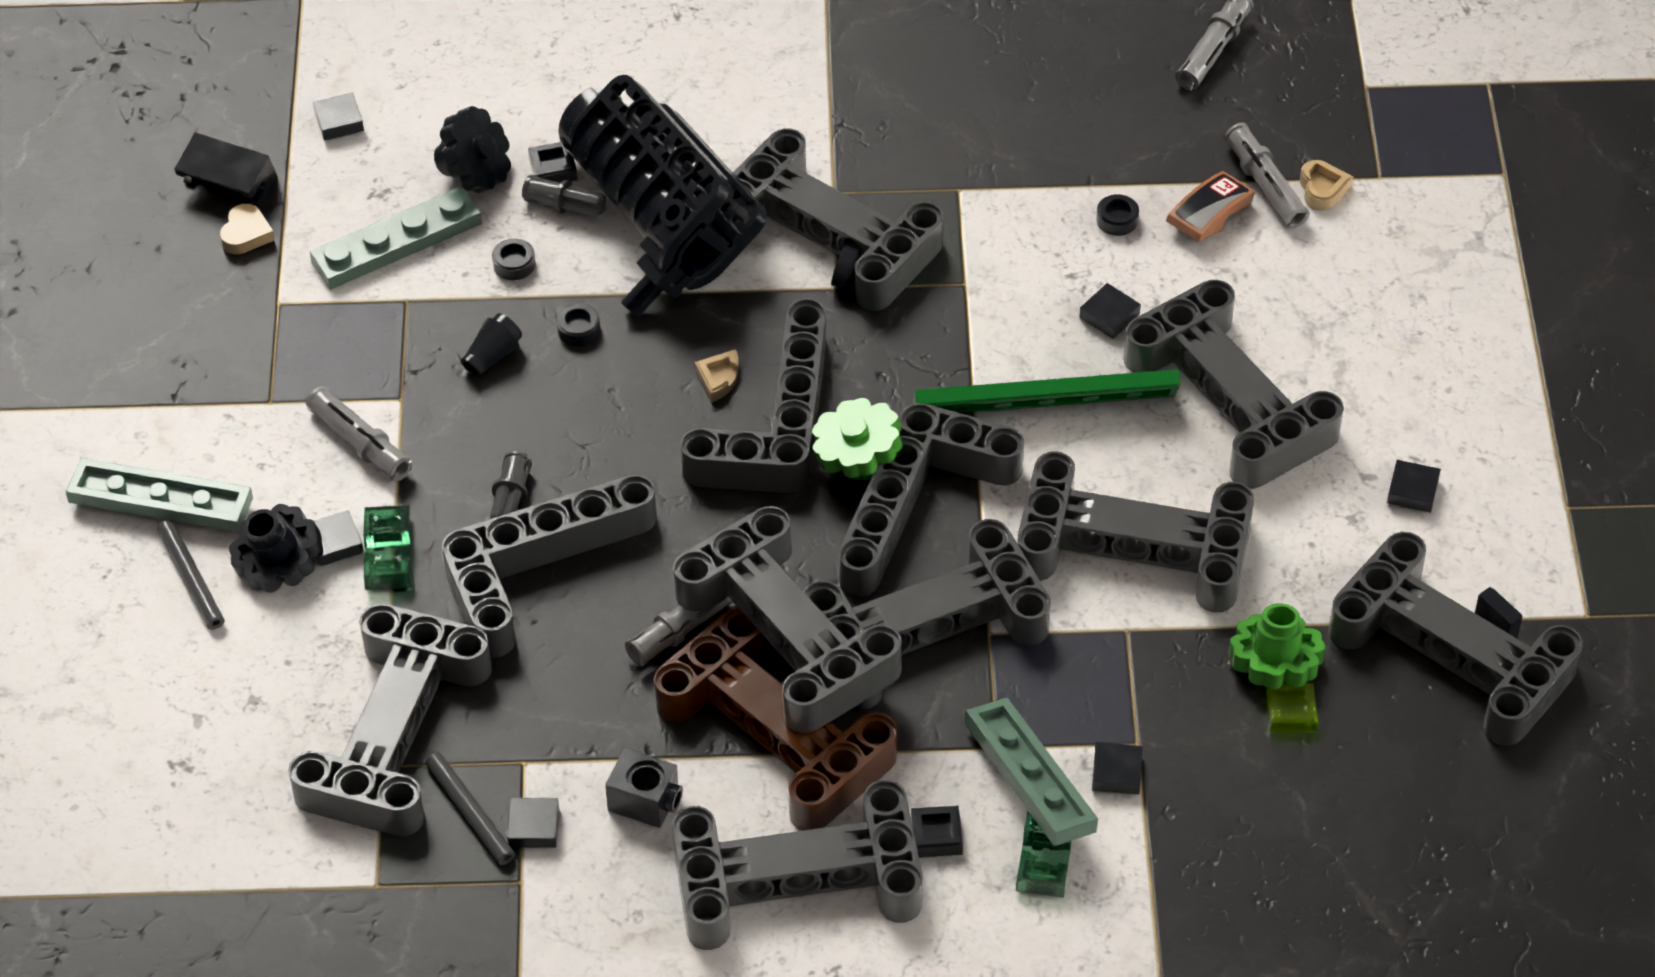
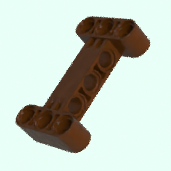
(755, 705)

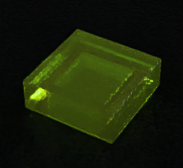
(1292, 709)

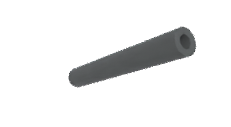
(190, 574)
(470, 808)

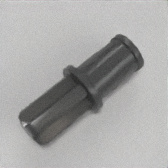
(563, 196)
(510, 487)

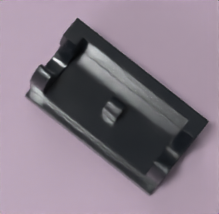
(227, 167)

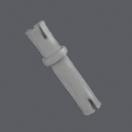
(1222, 29)
(1243, 144)
(370, 443)
(667, 631)

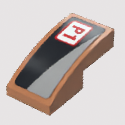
(1208, 206)

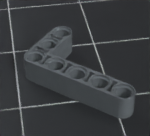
(929, 440)
(776, 458)
(534, 537)

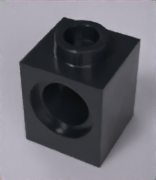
(641, 771)

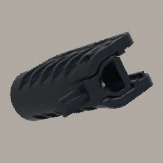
(672, 204)

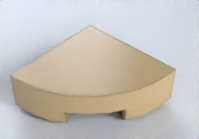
(718, 374)

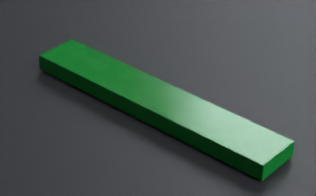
(1052, 392)

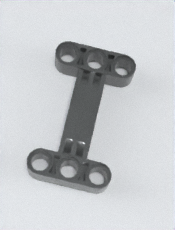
(889, 248)
(1270, 427)
(1137, 530)
(746, 567)
(991, 587)
(1392, 597)
(390, 720)
(797, 864)

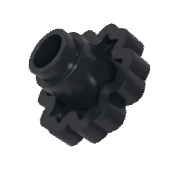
(473, 150)
(275, 547)

